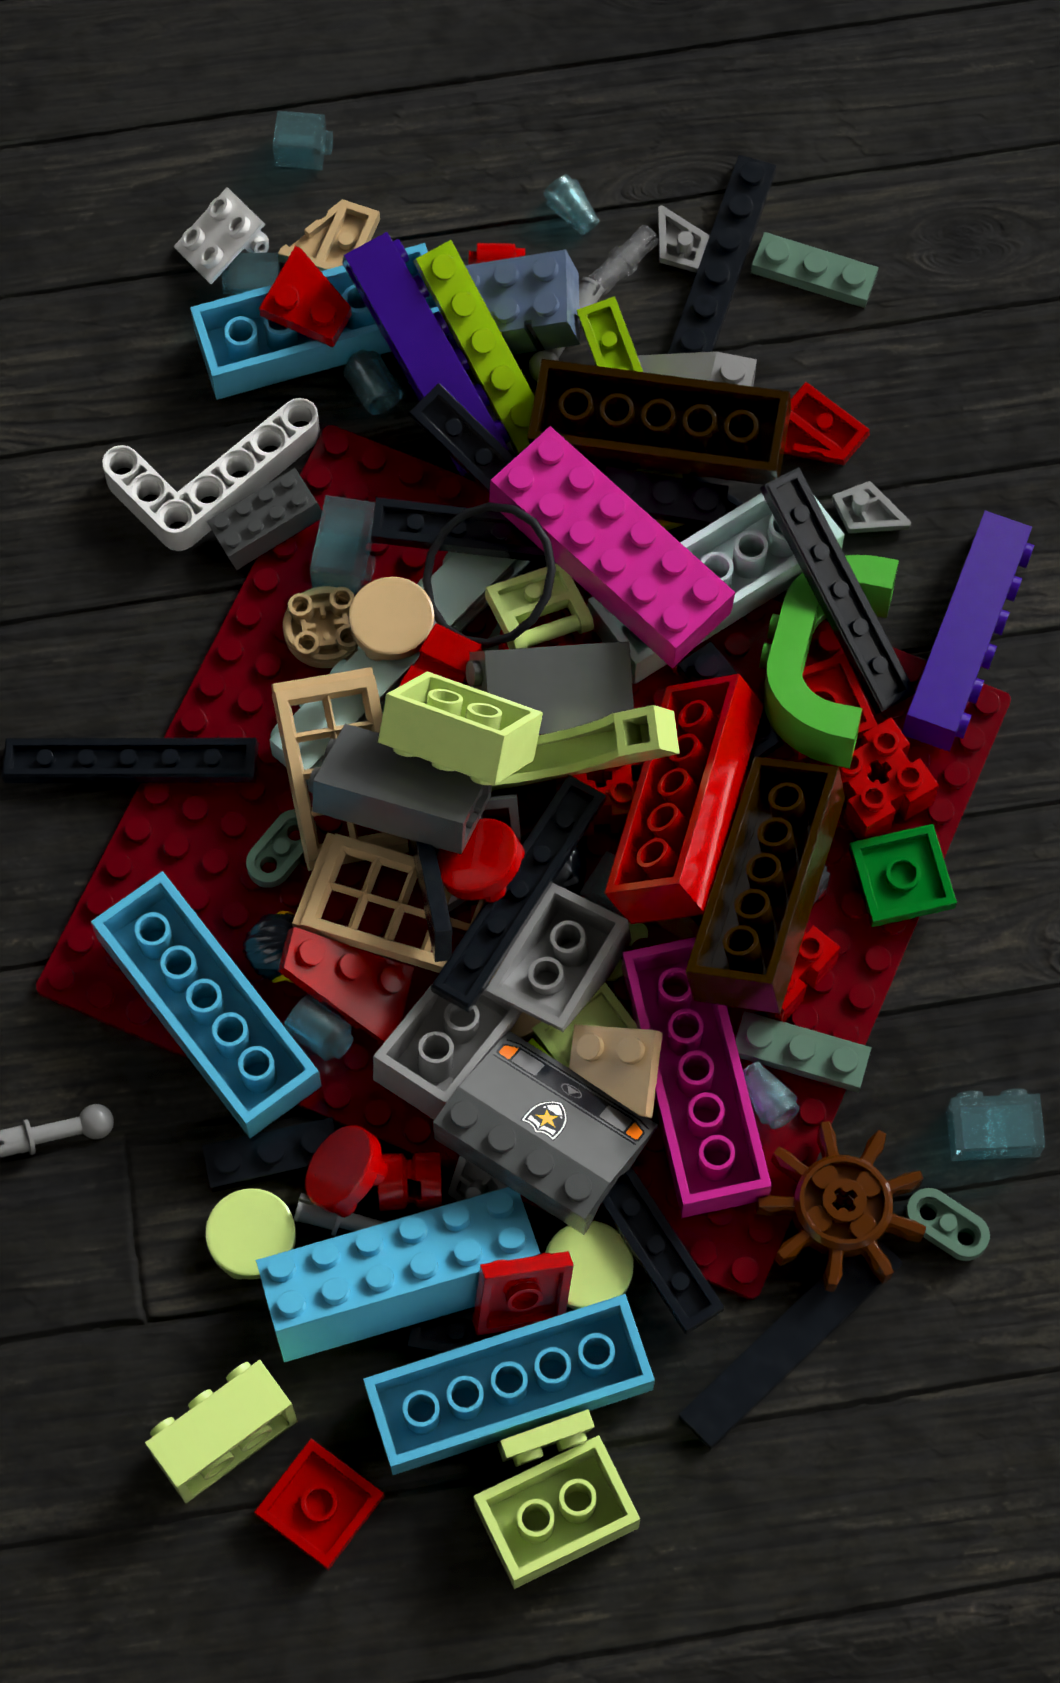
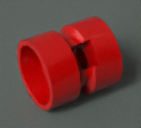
(425, 1193)

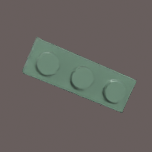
(814, 270)
(802, 1051)

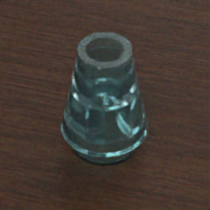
(571, 204)
(770, 1097)

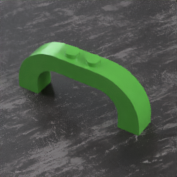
(798, 715)

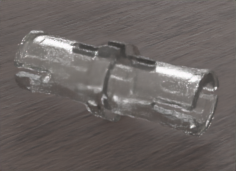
(625, 258)

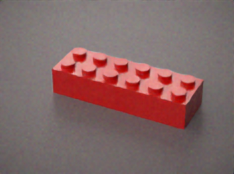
(686, 803)

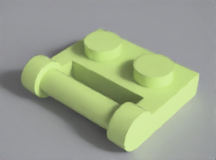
(517, 597)

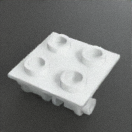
(221, 235)

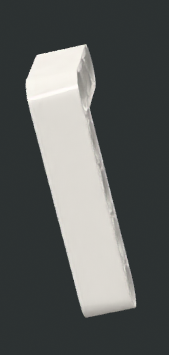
(215, 479)

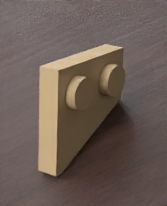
(335, 235)

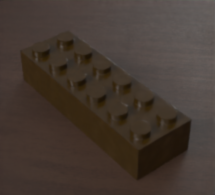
(664, 421)
(766, 885)

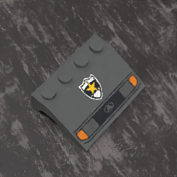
(542, 1130)

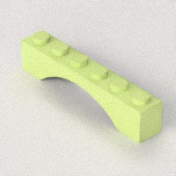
(600, 745)

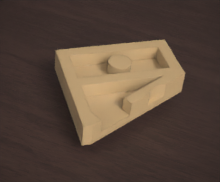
(619, 1063)

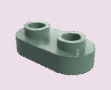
(277, 849)
(949, 1221)

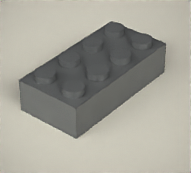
(265, 518)

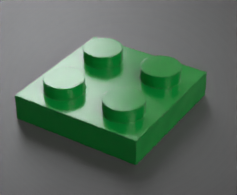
(902, 875)

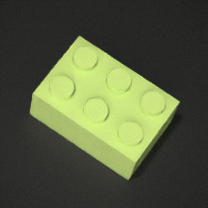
(460, 728)
(221, 1429)
(556, 1511)

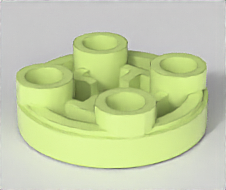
(248, 1228)
(600, 1263)

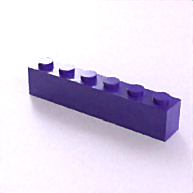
(413, 330)
(967, 630)

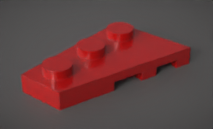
(354, 982)

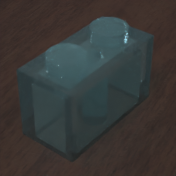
(343, 544)
(995, 1125)

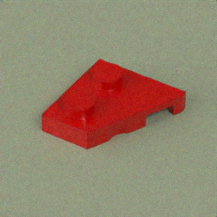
(306, 301)
(822, 428)

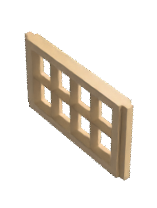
(324, 689)
(323, 882)

